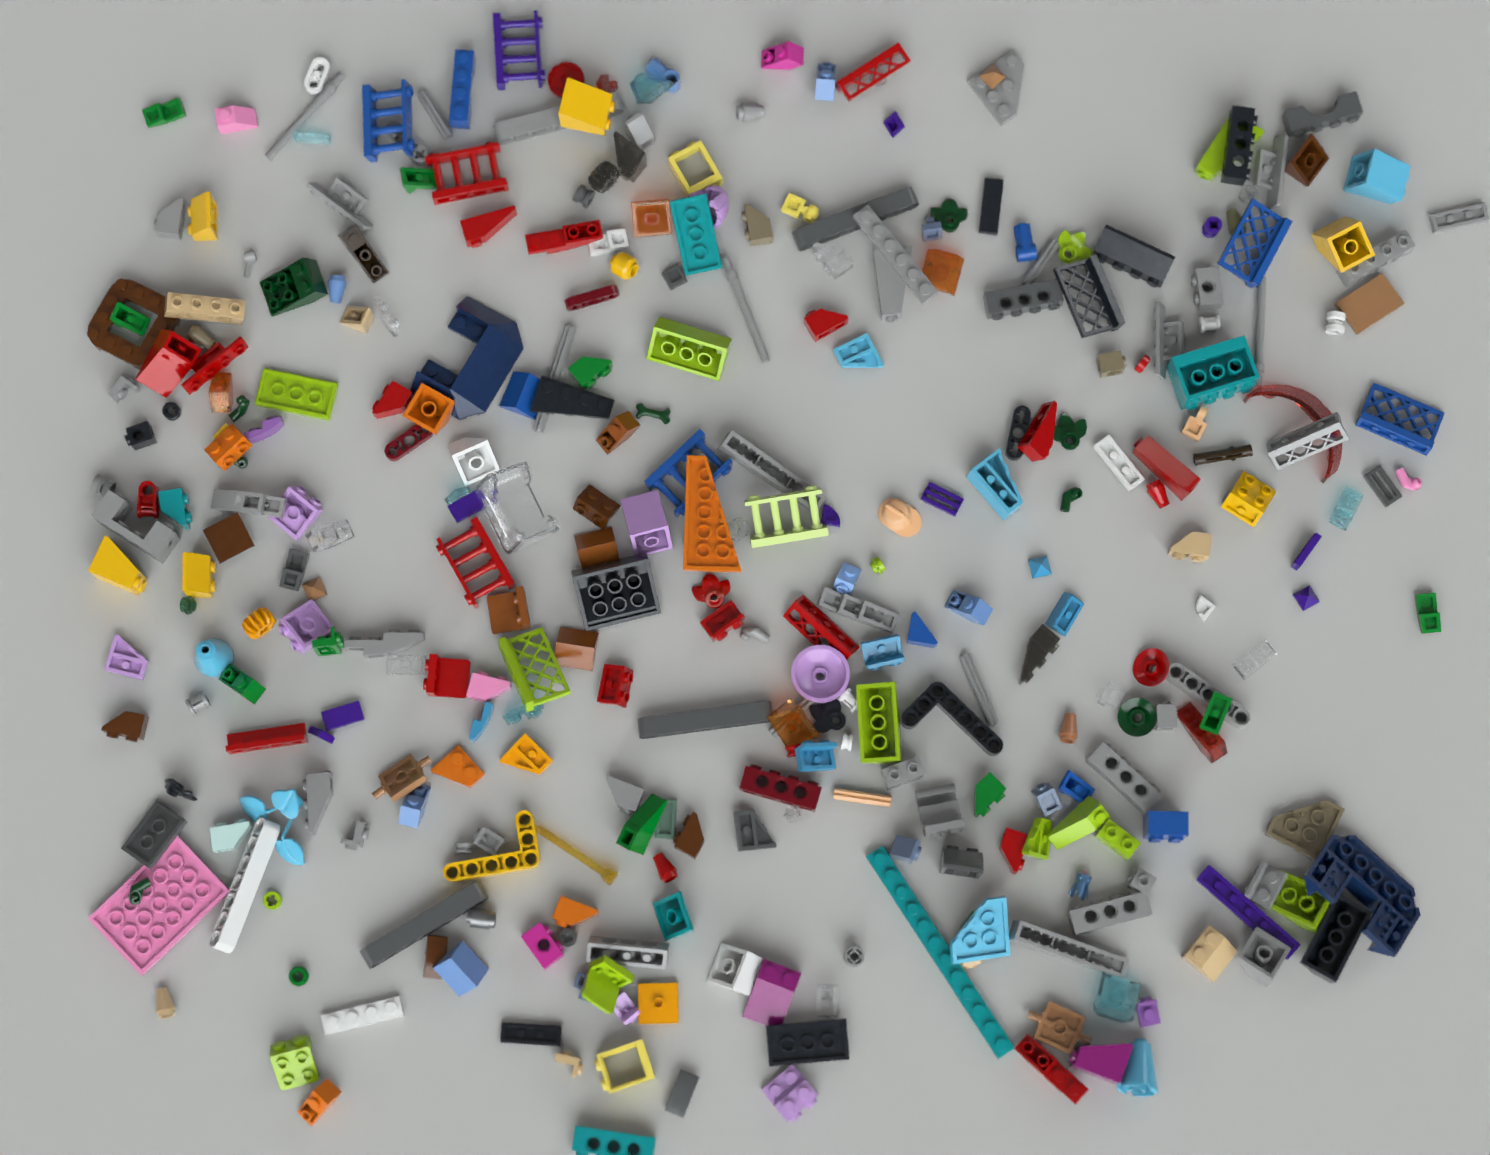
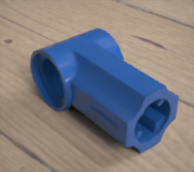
(1024, 248)

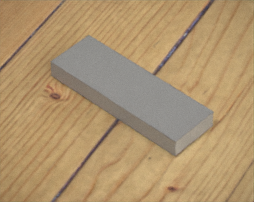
(1458, 218)

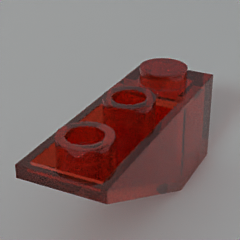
(1209, 744)

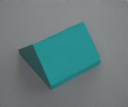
(673, 916)

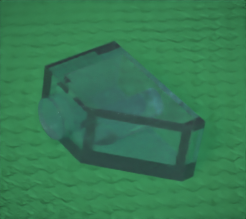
(649, 87)

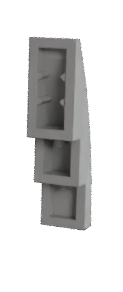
(857, 610)

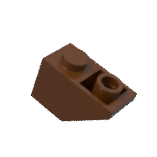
(128, 725)
(691, 838)

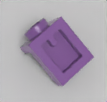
(1147, 1012)

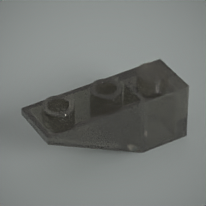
(1038, 647)

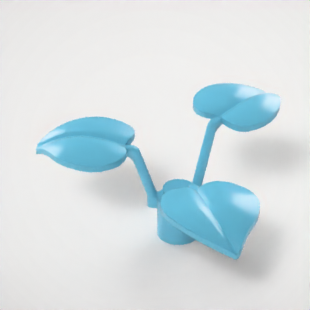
(288, 803)

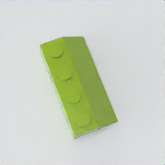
(688, 348)
(879, 723)

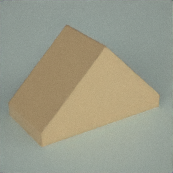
(357, 318)

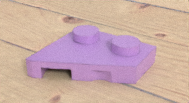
(125, 660)

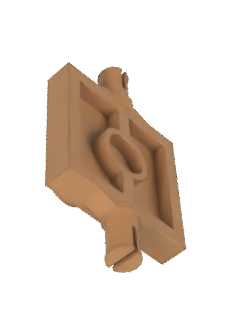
(402, 778)
(1059, 1027)

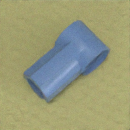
(658, 68)

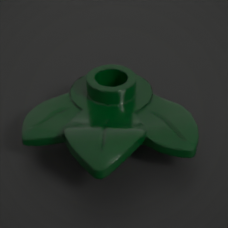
(949, 213)
(1068, 429)

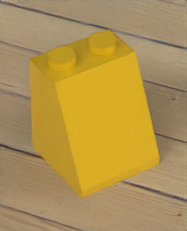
(585, 108)
(1343, 243)
(116, 568)

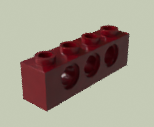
(807, 802)

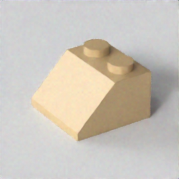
(1210, 953)

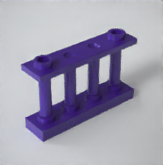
(503, 60)

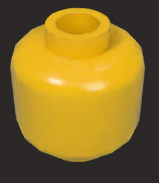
(624, 265)

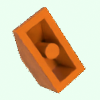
(572, 913)

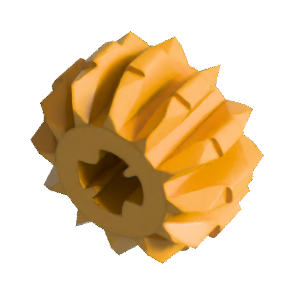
(258, 623)

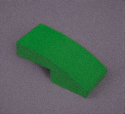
(165, 113)
(1427, 613)

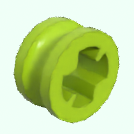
(277, 897)

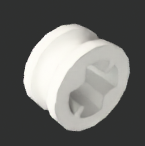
(846, 741)

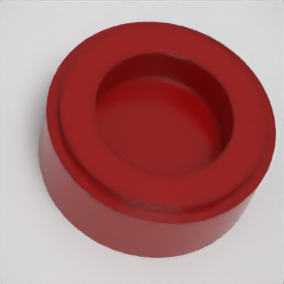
(1141, 365)

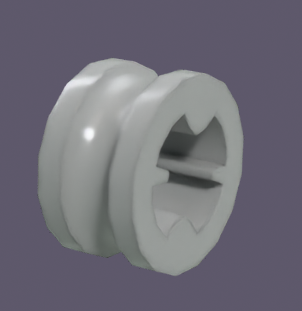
(463, 848)

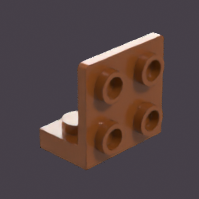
(508, 611)

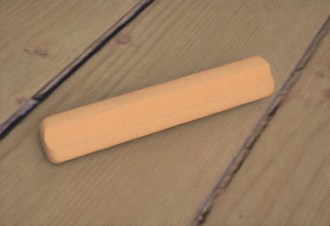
(862, 797)

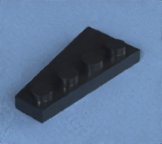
(561, 398)

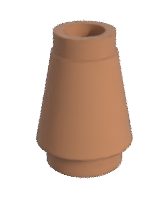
(1068, 729)

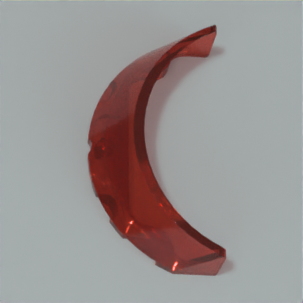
(1312, 407)

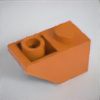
(319, 1101)

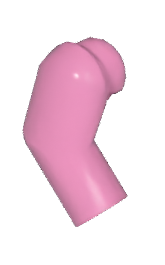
(1407, 482)

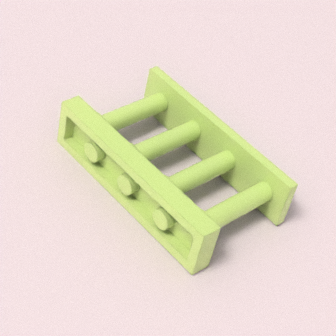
(798, 531)

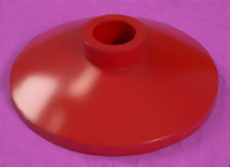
(1145, 662)

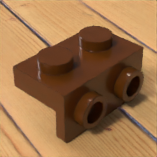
(596, 506)

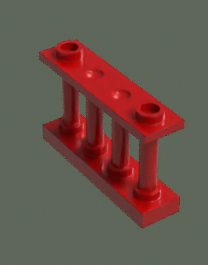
(460, 190)
(494, 563)

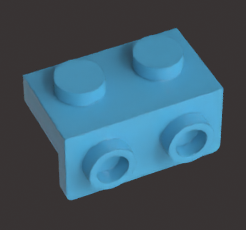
(882, 652)
(816, 756)

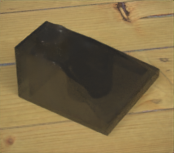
(630, 158)

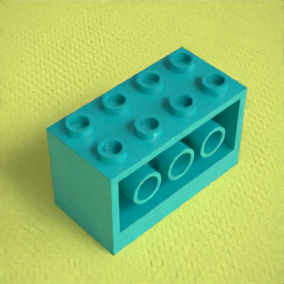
(1213, 373)

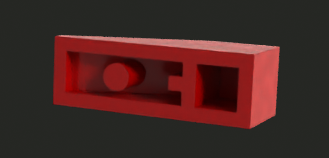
(484, 226)
(1040, 433)

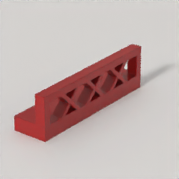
(868, 67)
(822, 627)
(266, 738)

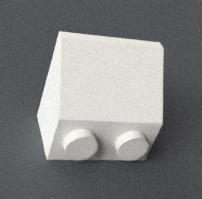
(735, 969)

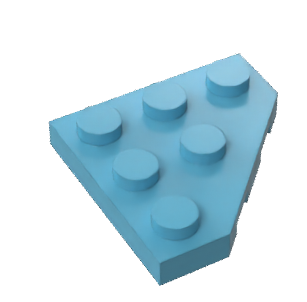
(983, 934)

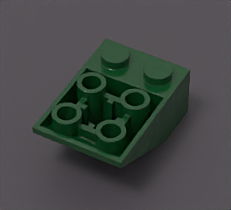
(294, 286)

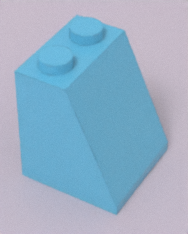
(1377, 176)

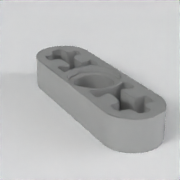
(420, 148)

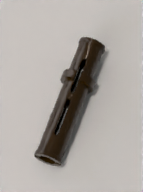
(1230, 453)

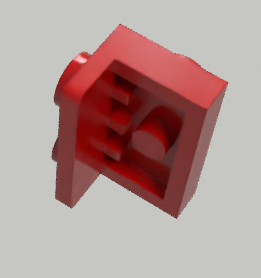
(722, 621)

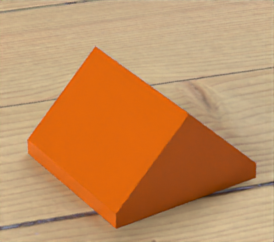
(429, 409)

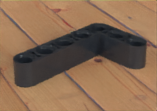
(954, 715)

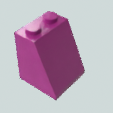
(1102, 1061)

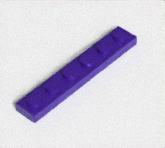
(1243, 907)

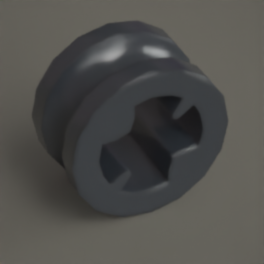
(174, 406)

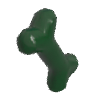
(662, 415)

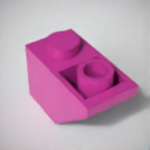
(782, 56)

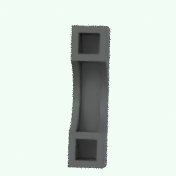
(1300, 121)

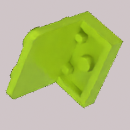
(604, 982)
(293, 1062)

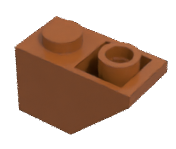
(617, 431)

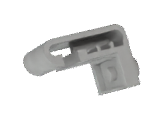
(939, 811)

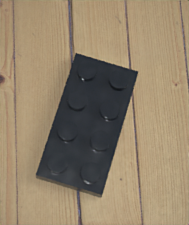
(807, 1042)

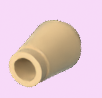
(164, 1004)

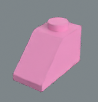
(235, 119)

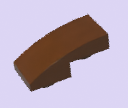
(435, 950)

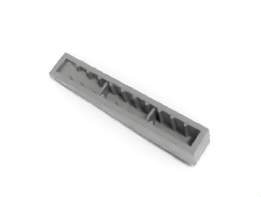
(765, 467)
(1067, 948)

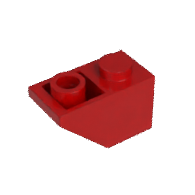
(393, 402)
(1011, 849)

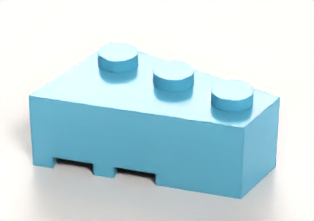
(995, 485)

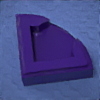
(830, 517)
(321, 734)

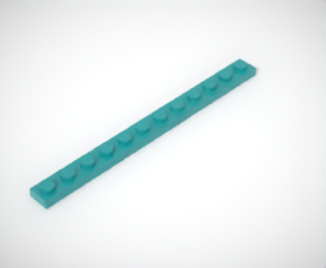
(940, 952)

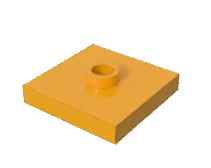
(658, 1003)

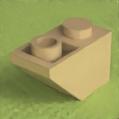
(1193, 546)

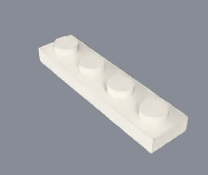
(362, 1015)

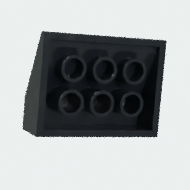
(616, 591)

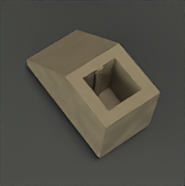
(758, 226)

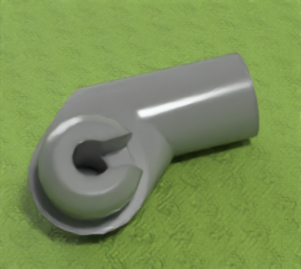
(754, 632)

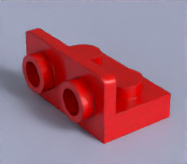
(615, 685)

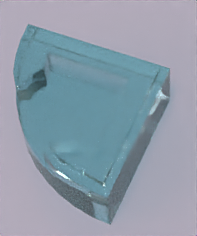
(457, 493)

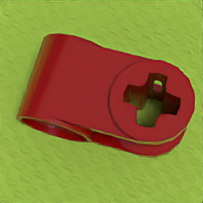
(148, 504)

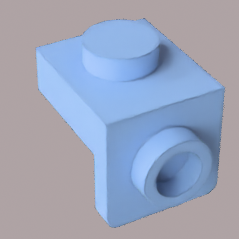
(846, 579)

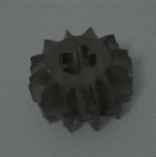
(603, 177)

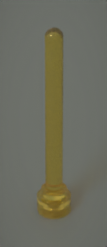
(608, 875)

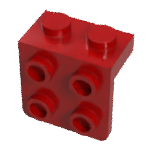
(446, 677)

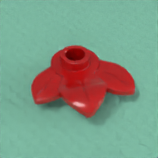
(711, 588)

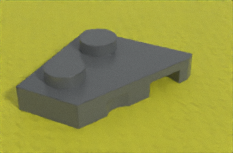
(751, 832)

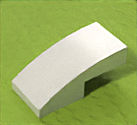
(611, 242)

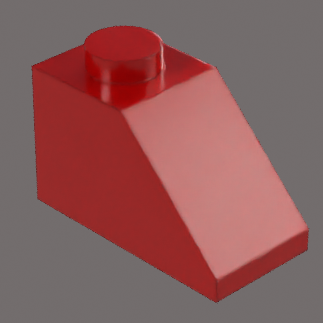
(824, 322)

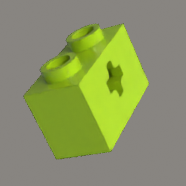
(1117, 839)

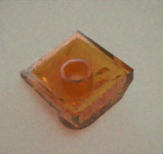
(943, 270)

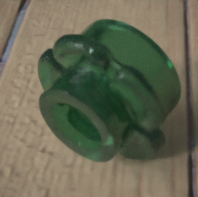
(188, 605)

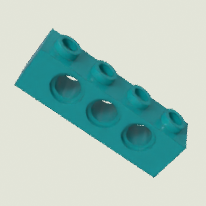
(583, 1134)

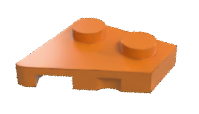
(458, 768)

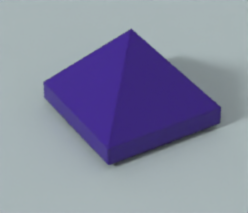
(894, 124)
(1306, 598)

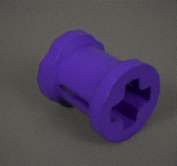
(1211, 221)

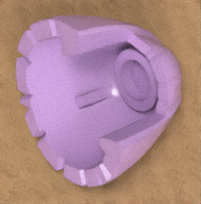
(718, 203)

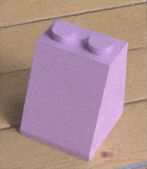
(646, 523)

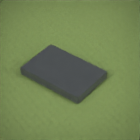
(154, 835)

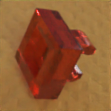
(604, 84)

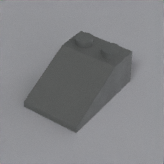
(961, 862)

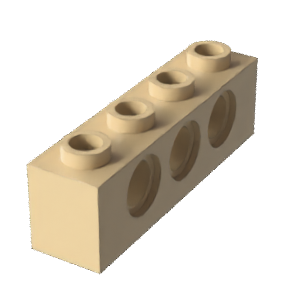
(204, 308)

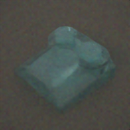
(1116, 998)

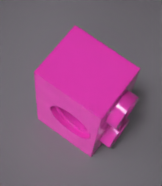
(545, 957)

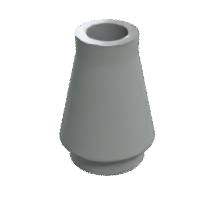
(749, 111)

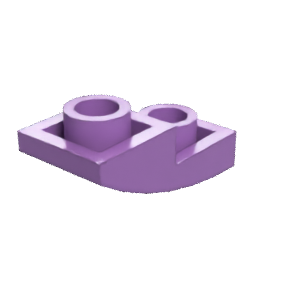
(270, 427)

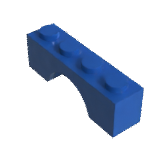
(461, 89)

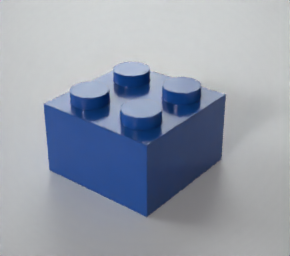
(1165, 825)

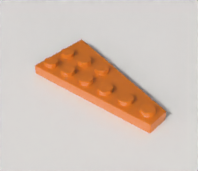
(706, 532)

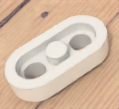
(316, 76)

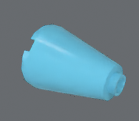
(213, 657)
(1140, 1071)

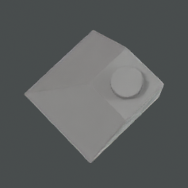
(1262, 956)

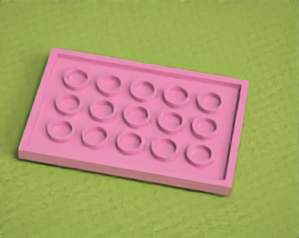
(174, 904)

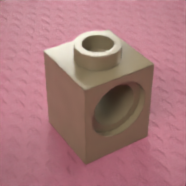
(1111, 364)

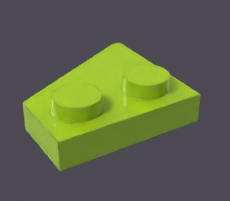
(1037, 843)

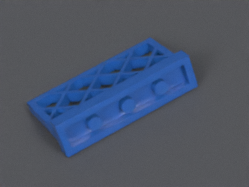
(1265, 254)
(1398, 433)

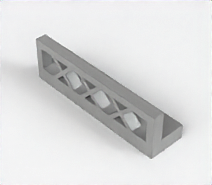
(1304, 438)

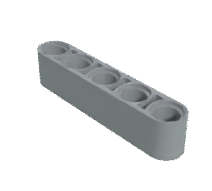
(1197, 693)

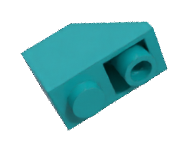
(174, 505)

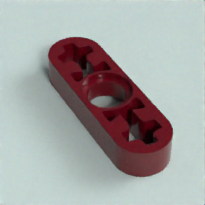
(591, 297)
(394, 444)

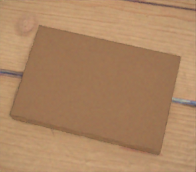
(1369, 303)

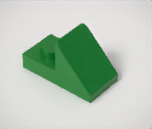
(417, 179)
(130, 319)
(1215, 713)

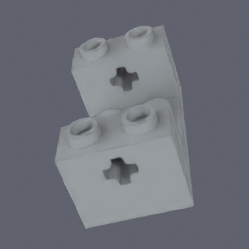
(113, 512)

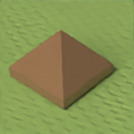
(992, 76)
(314, 589)

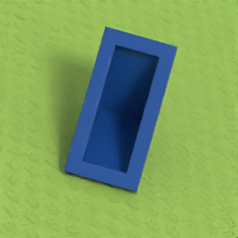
(919, 633)

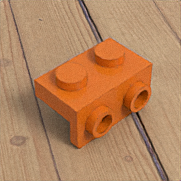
(228, 447)

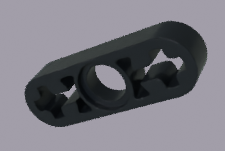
(1010, 445)

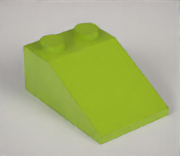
(1299, 907)

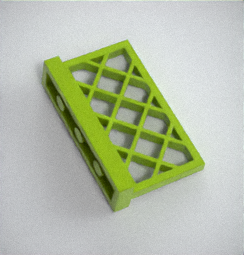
(520, 678)

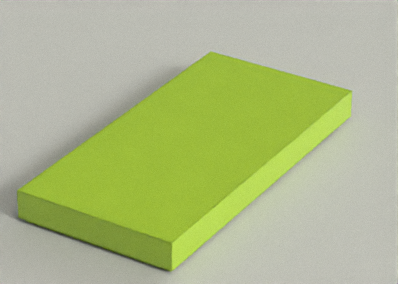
(296, 394)

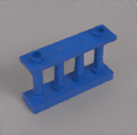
(371, 114)
(669, 468)

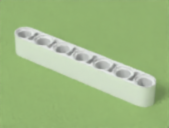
(244, 885)

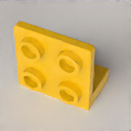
(1248, 499)

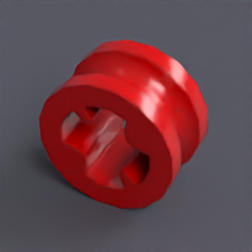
(791, 750)

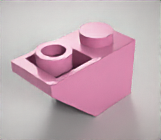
(486, 688)

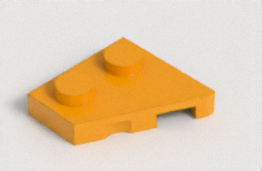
(527, 756)

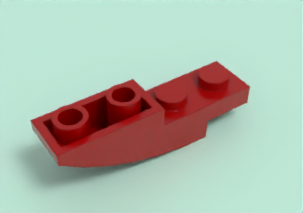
(564, 239)
(1051, 1069)

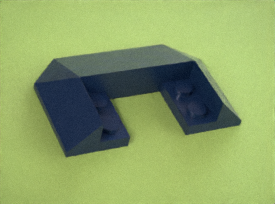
(487, 366)
(1354, 866)

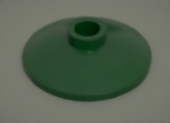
(1127, 714)

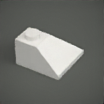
(473, 458)

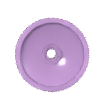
(824, 661)

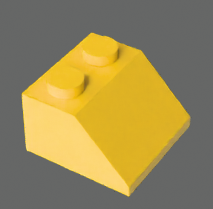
(203, 218)
(198, 575)

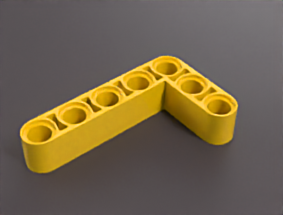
(501, 859)

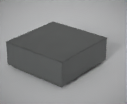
(674, 277)

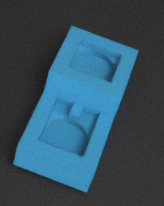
(479, 726)

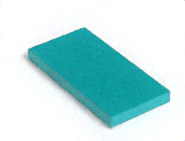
(696, 234)

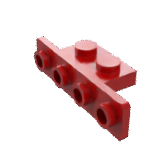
(212, 362)

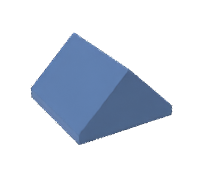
(461, 969)

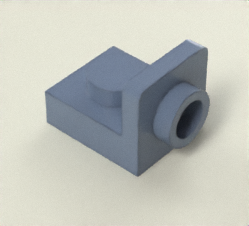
(1046, 798)

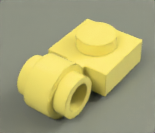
(795, 206)

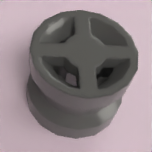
(583, 196)

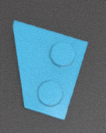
(858, 354)

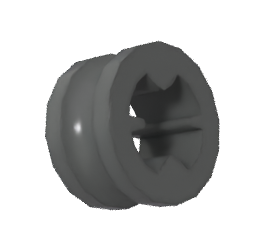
(562, 940)

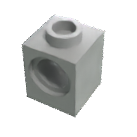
(1166, 716)

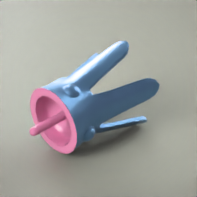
(1082, 884)

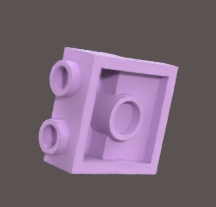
(299, 512)
(304, 625)
(790, 1093)

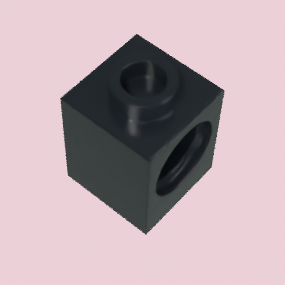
(148, 437)

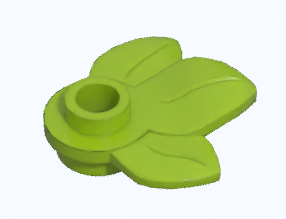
(1074, 245)

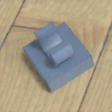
(931, 230)

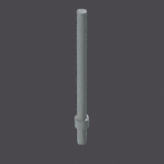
(328, 90)
(732, 277)
(1260, 330)

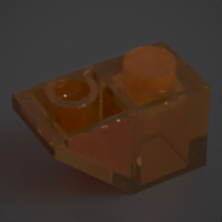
(221, 393)

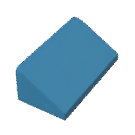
(1064, 613)

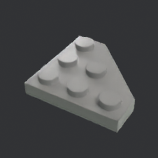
(1004, 98)

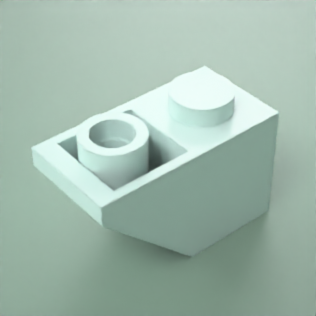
(229, 837)

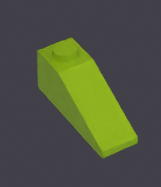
(1080, 822)

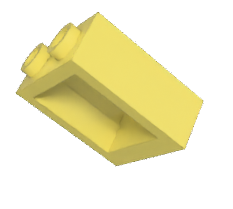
(693, 147)
(601, 1066)

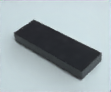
(990, 206)
(531, 1034)

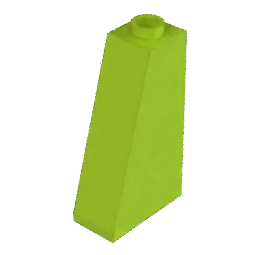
(1212, 161)

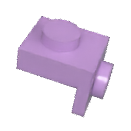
(626, 1009)

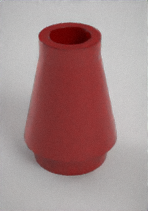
(1158, 493)
(666, 870)

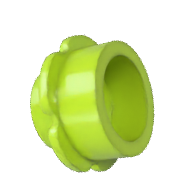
(877, 565)

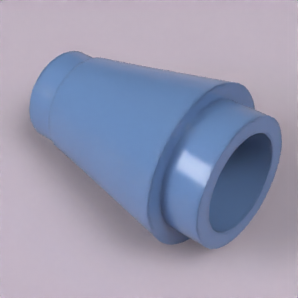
(336, 288)

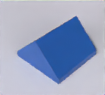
(520, 394)

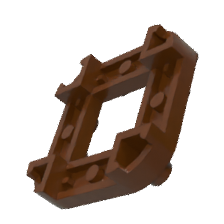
(100, 324)

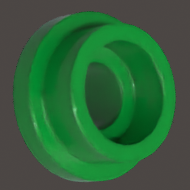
(292, 976)

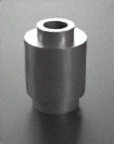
(481, 918)

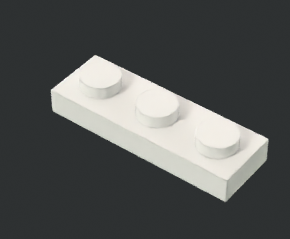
(1118, 463)

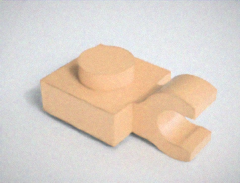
(1195, 426)

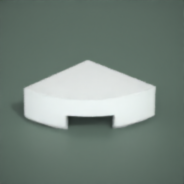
(1203, 608)

